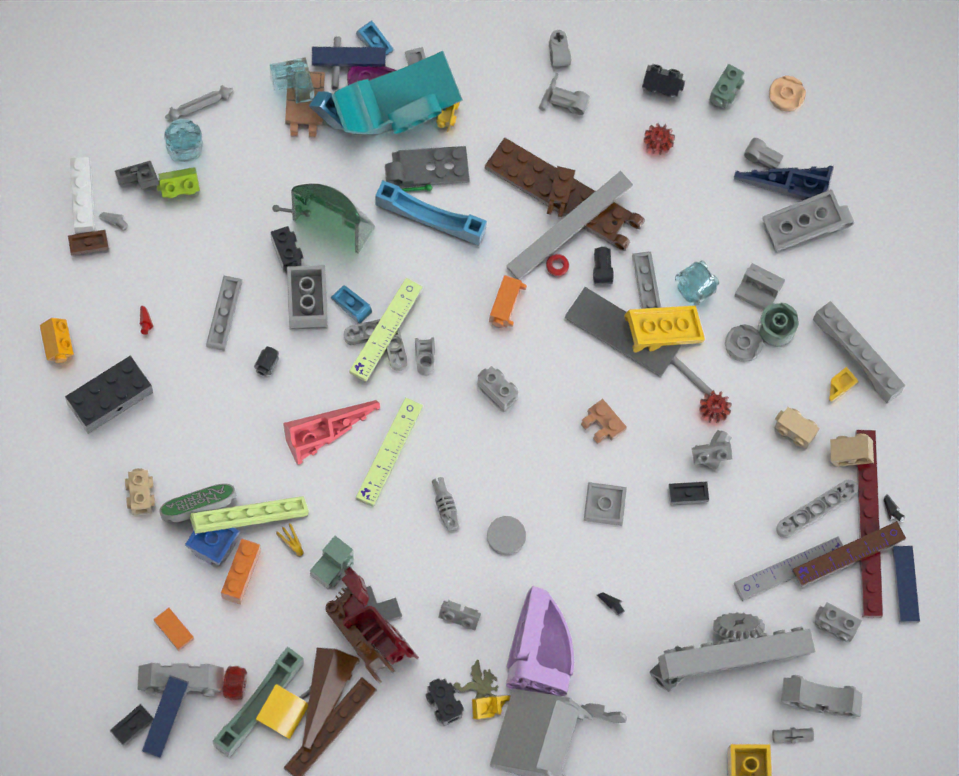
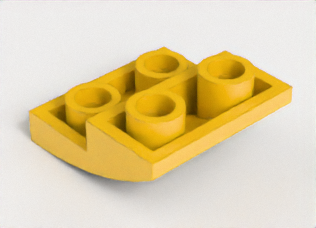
(282, 711)

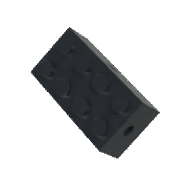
(109, 394)

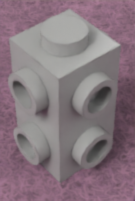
(497, 387)
(837, 621)

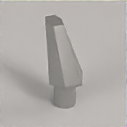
(115, 219)

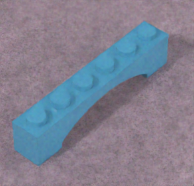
(398, 201)

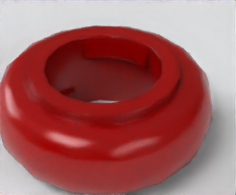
(557, 272)

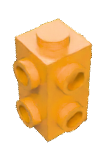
(56, 340)

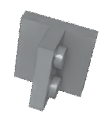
(759, 287)

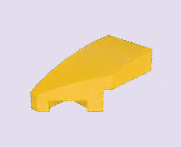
(842, 383)
(488, 706)

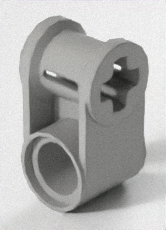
(559, 49)
(425, 353)

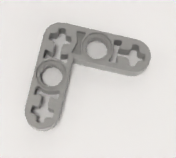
(358, 339)

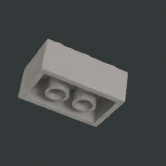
(307, 296)

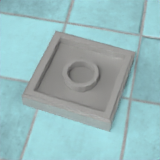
(605, 504)

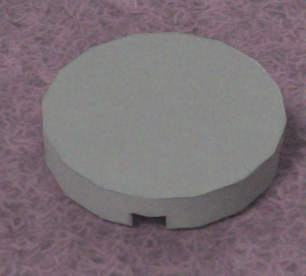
(744, 343)
(506, 535)

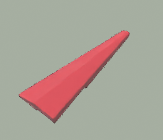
(311, 433)

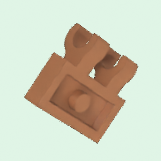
(606, 418)

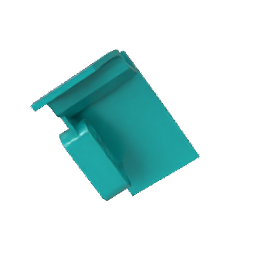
(398, 98)

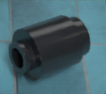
(266, 361)

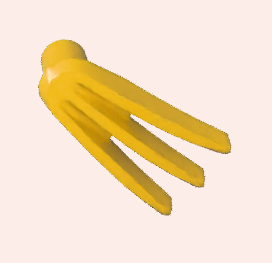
(294, 543)

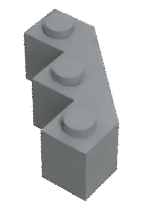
(204, 679)

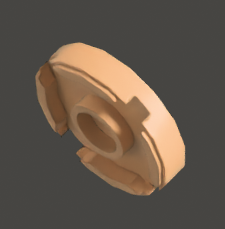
(787, 93)

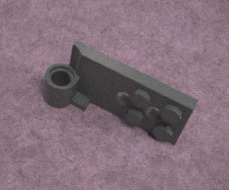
(410, 171)

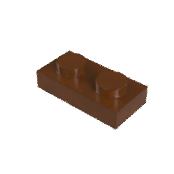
(88, 242)

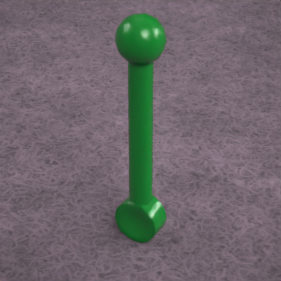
(428, 187)

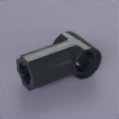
(602, 271)

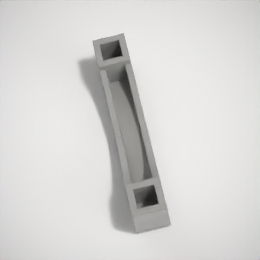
(834, 323)

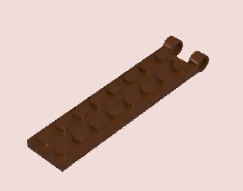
(536, 179)

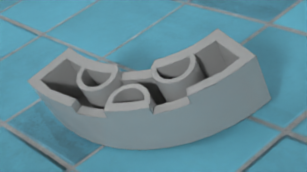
(818, 697)

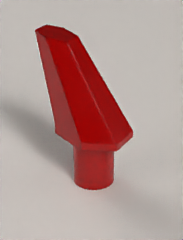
(145, 320)

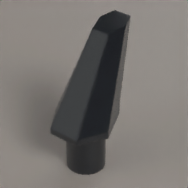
(893, 509)
(612, 602)

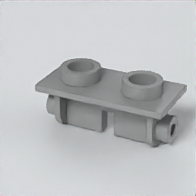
(718, 452)
(451, 612)

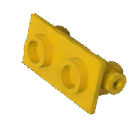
(447, 117)

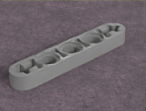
(810, 514)

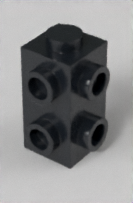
(663, 80)
(285, 247)
(441, 696)

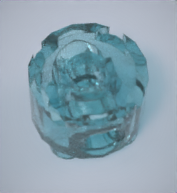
(183, 140)
(696, 282)

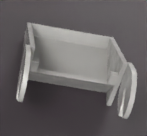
(540, 731)

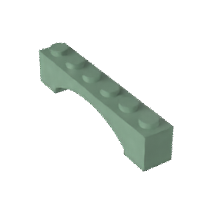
(244, 721)

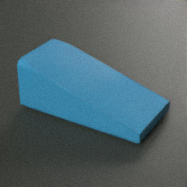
(372, 37)
(352, 304)

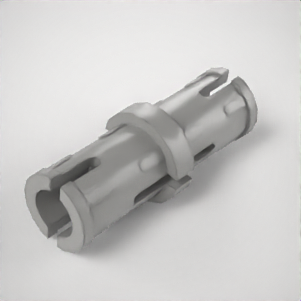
(793, 735)

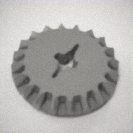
(739, 626)

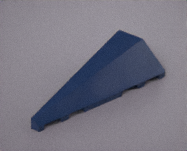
(790, 181)

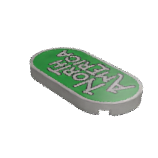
(202, 500)

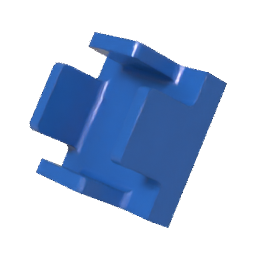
(213, 545)

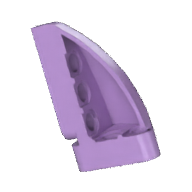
(541, 647)

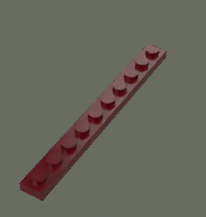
(869, 522)

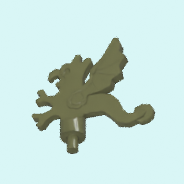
(481, 686)

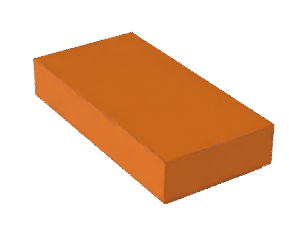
(173, 629)

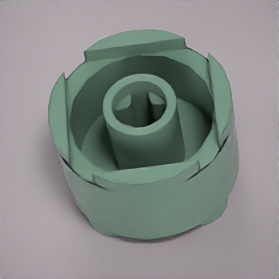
(769, 328)

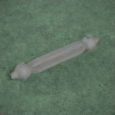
(199, 103)

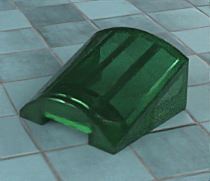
(336, 202)

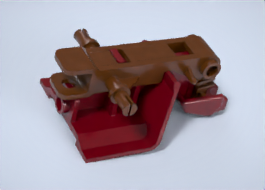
(366, 627)

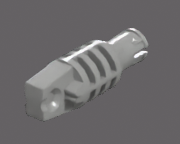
(445, 504)

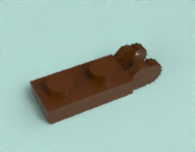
(561, 189)

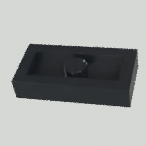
(688, 492)
(131, 725)

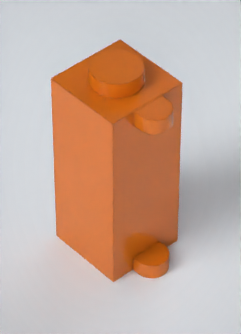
(506, 301)

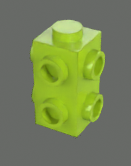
(178, 182)

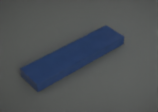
(349, 56)
(906, 584)
(165, 716)

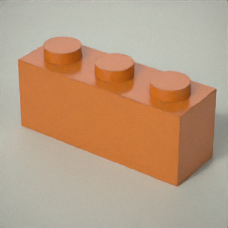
(241, 571)

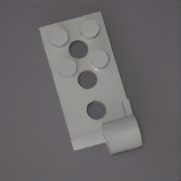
(837, 219)

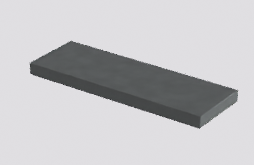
(608, 324)

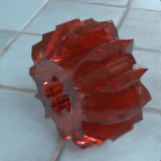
(652, 135)
(715, 400)
(234, 683)

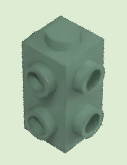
(726, 86)

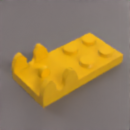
(664, 327)

